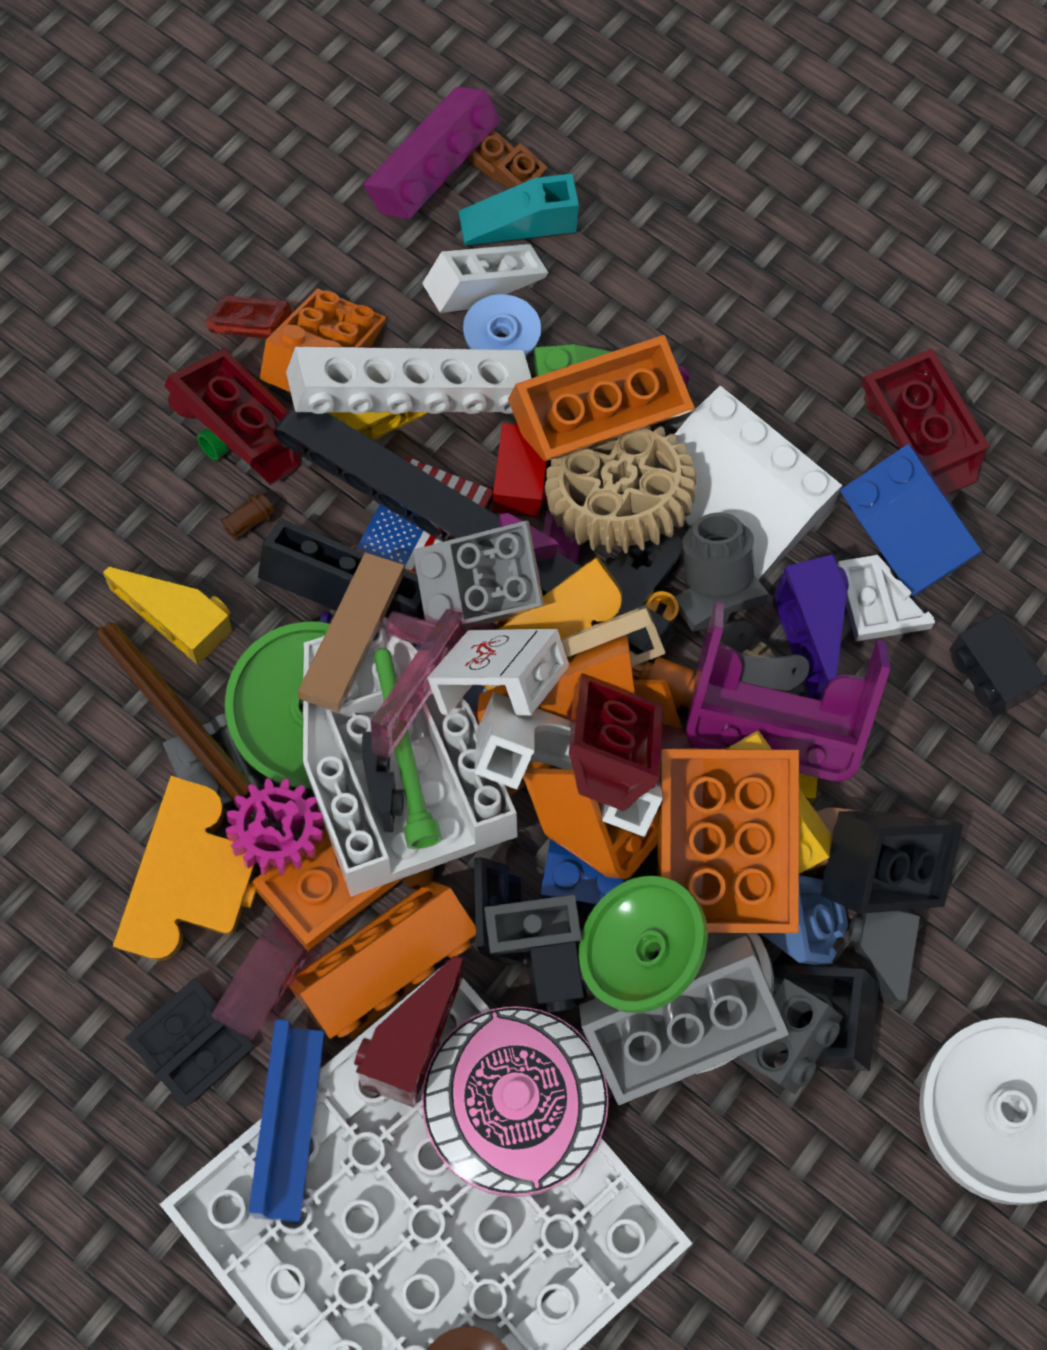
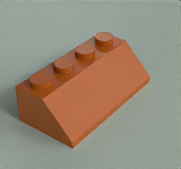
(600, 398)
(383, 958)

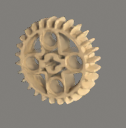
(622, 489)

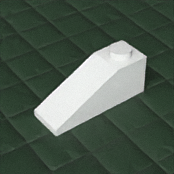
(469, 275)

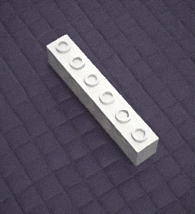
(404, 379)

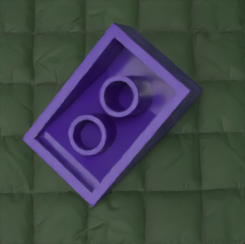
(811, 612)

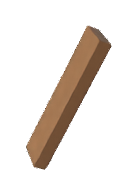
(351, 632)

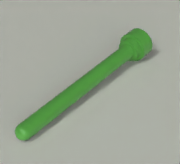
(421, 828)

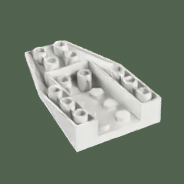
(468, 807)

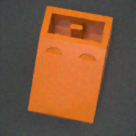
(318, 322)

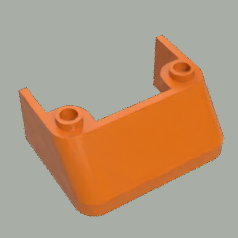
(577, 820)

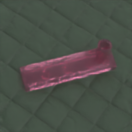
(413, 685)

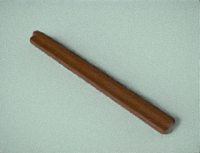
(174, 711)

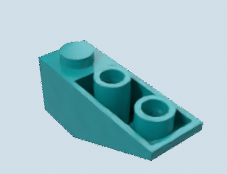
(525, 211)

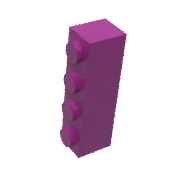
(432, 152)

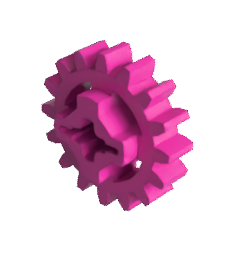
(261, 837)

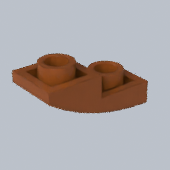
(504, 162)

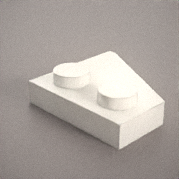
(879, 602)

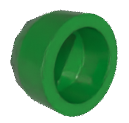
(212, 445)

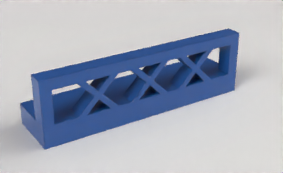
(287, 1123)

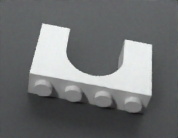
(512, 741)

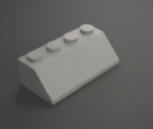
(712, 1021)

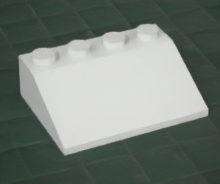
(754, 476)

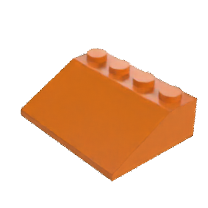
(733, 835)

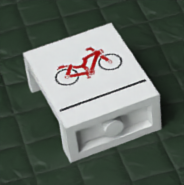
(520, 659)

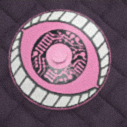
(514, 1101)

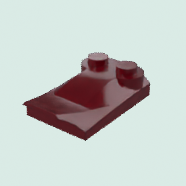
(235, 410)
(929, 414)
(613, 742)

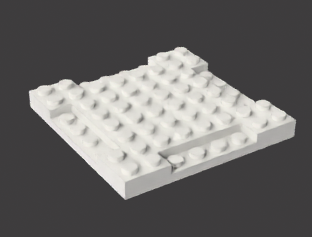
(407, 1248)

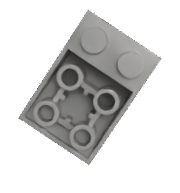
(480, 575)

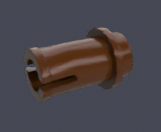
(247, 516)

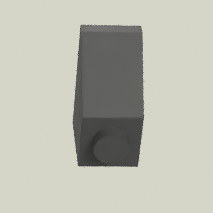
(532, 924)
(886, 951)

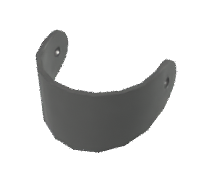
(763, 671)

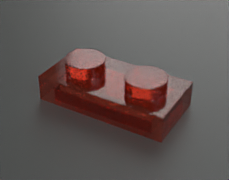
(247, 316)

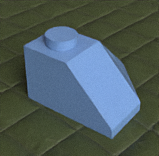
(819, 926)

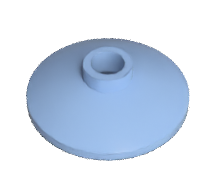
(502, 315)

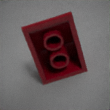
(406, 1041)

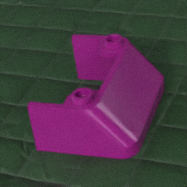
(825, 732)

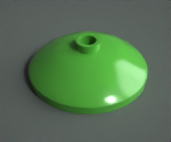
(628, 930)

